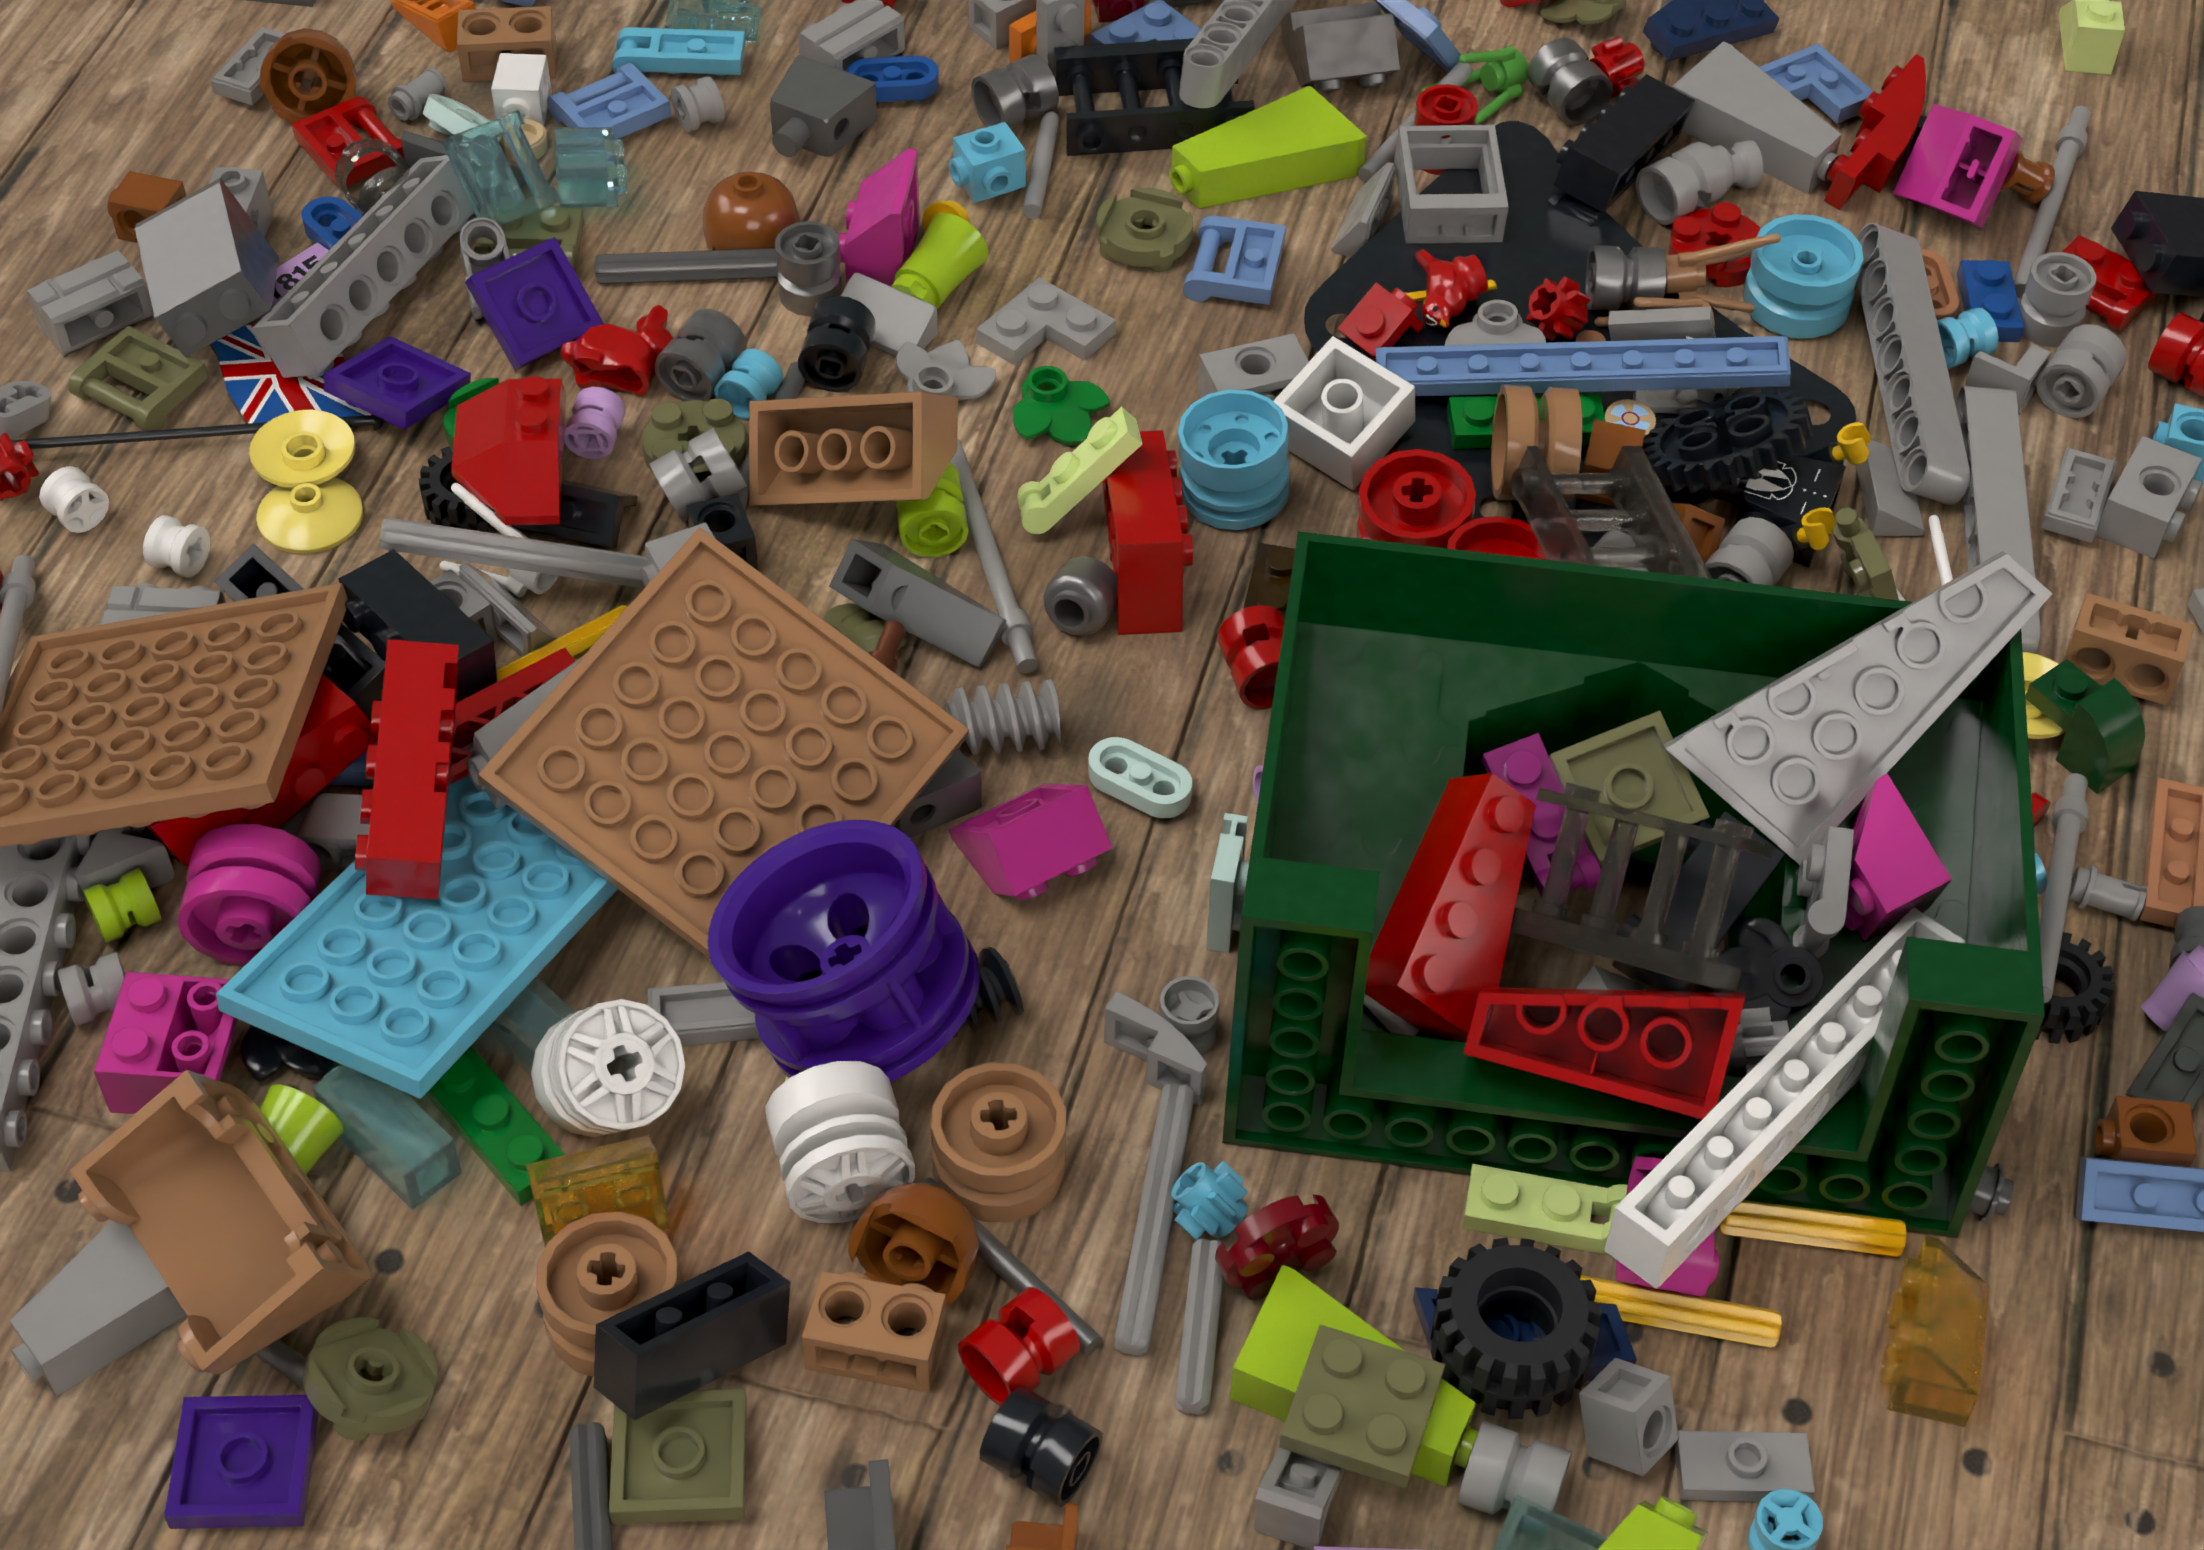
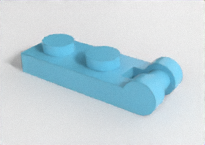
(681, 50)

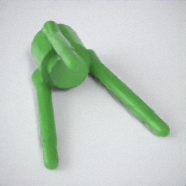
(1501, 73)

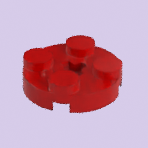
(1714, 227)

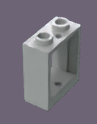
(1451, 216)

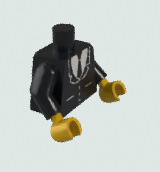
(1801, 492)

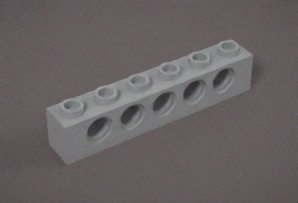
(365, 270)

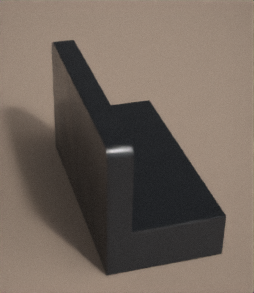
(588, 514)

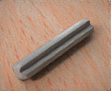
(1199, 1329)

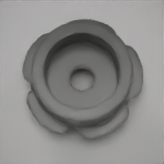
(1992, 1193)

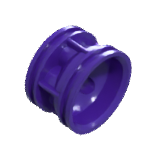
(868, 917)

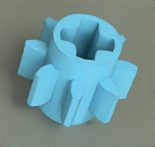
(1209, 1200)

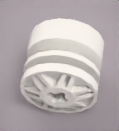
(573, 1073)
(838, 1140)

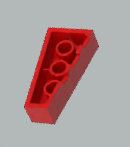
(1148, 538)
(1454, 909)

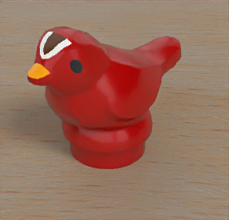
(1450, 286)

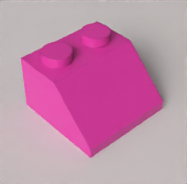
(883, 221)
(1033, 839)
(1889, 863)

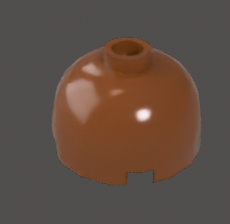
(307, 74)
(747, 212)
(917, 1238)

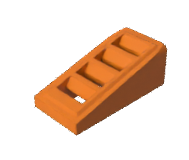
(435, 18)

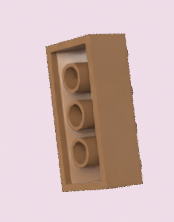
(850, 448)

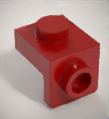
(1380, 319)

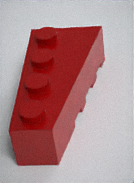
(328, 743)
(409, 771)
(1624, 1043)

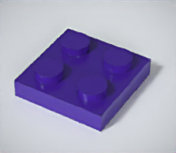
(533, 303)
(396, 382)
(242, 1462)

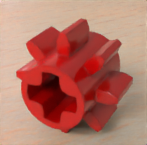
(1619, 62)
(1558, 308)
(15, 467)

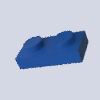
(1992, 287)

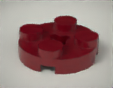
(1278, 1236)

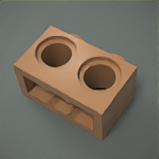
(488, 32)
(2131, 645)
(870, 1345)

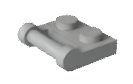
(1826, 885)

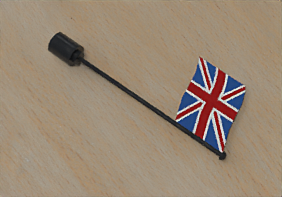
(253, 388)

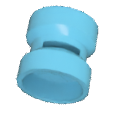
(1967, 336)
(753, 377)

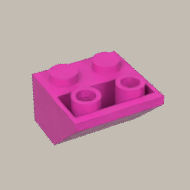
(1958, 165)
(159, 1033)

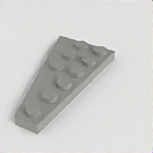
(1826, 731)

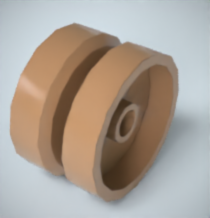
(1551, 427)
(999, 1141)
(597, 1272)

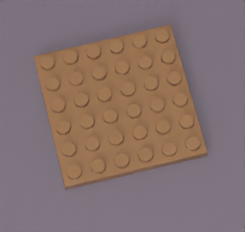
(160, 714)
(713, 734)

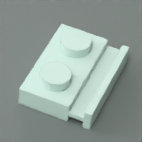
(1227, 884)

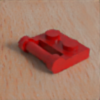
(331, 132)
(2118, 287)

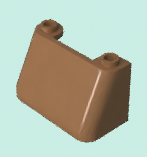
(222, 1219)

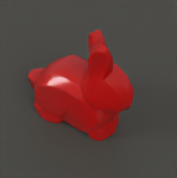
(618, 355)

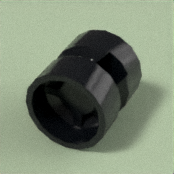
(836, 344)
(1047, 1449)

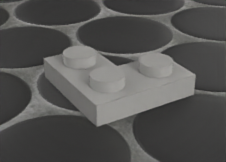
(1043, 314)

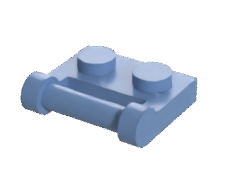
(619, 101)
(1250, 265)

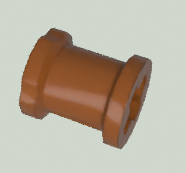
(2028, 174)

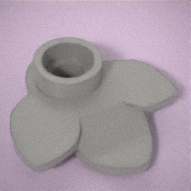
(1495, 324)
(943, 371)

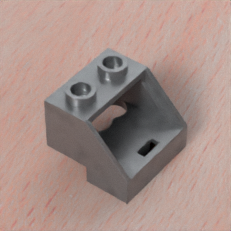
(1341, 46)

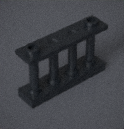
(1127, 70)

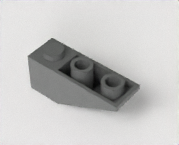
(923, 603)

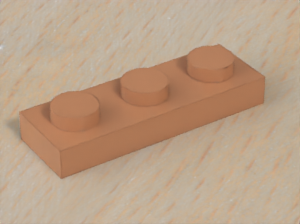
(2174, 852)

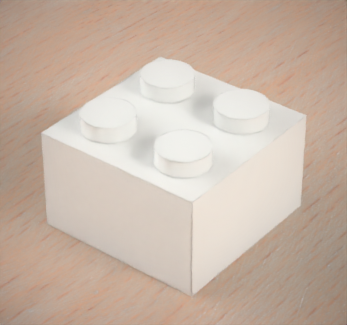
(1345, 412)

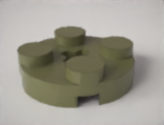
(1156, 248)
(680, 422)
(362, 1405)

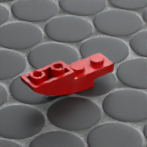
(1883, 134)

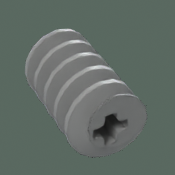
(1007, 715)

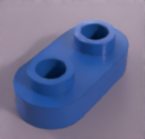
(899, 77)
(328, 220)

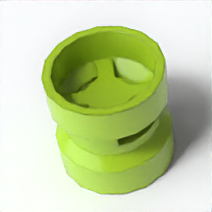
(122, 905)

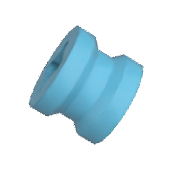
(1784, 1514)

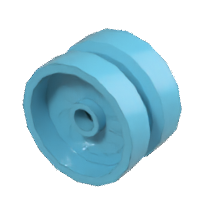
(1805, 279)

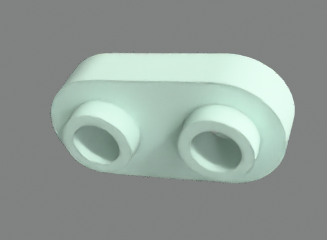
(451, 116)
(1146, 779)

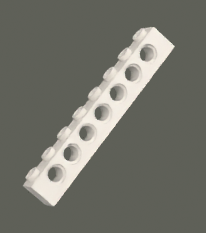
(1760, 1116)

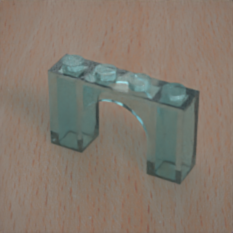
(396, 1134)

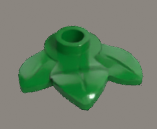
(1057, 406)

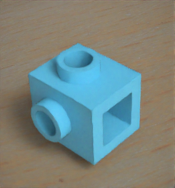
(988, 162)

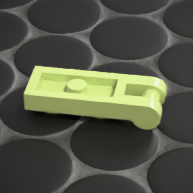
(1078, 472)
(1540, 1208)

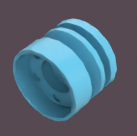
(1234, 459)

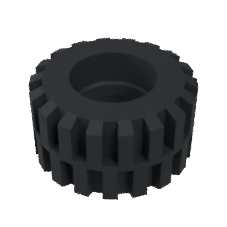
(1523, 1284)

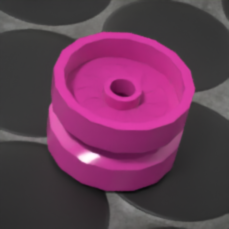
(245, 889)

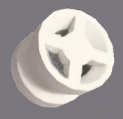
(74, 499)
(176, 546)

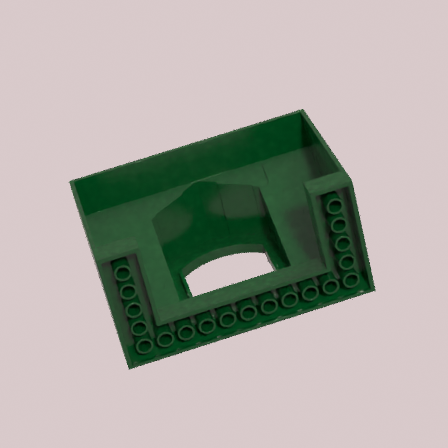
(1428, 658)

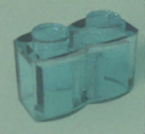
(589, 166)

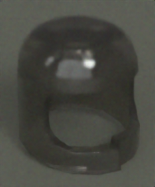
(380, 182)

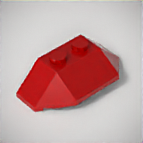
(513, 449)

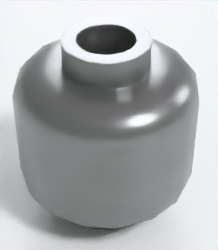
(1081, 596)

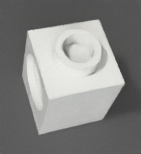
(522, 85)

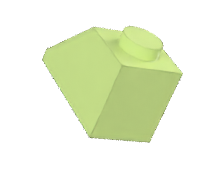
(2091, 35)

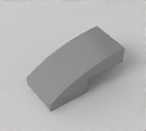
(1152, 1038)

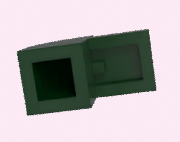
(2100, 723)

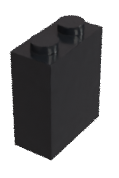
(2164, 241)

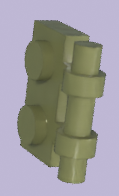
(1863, 557)

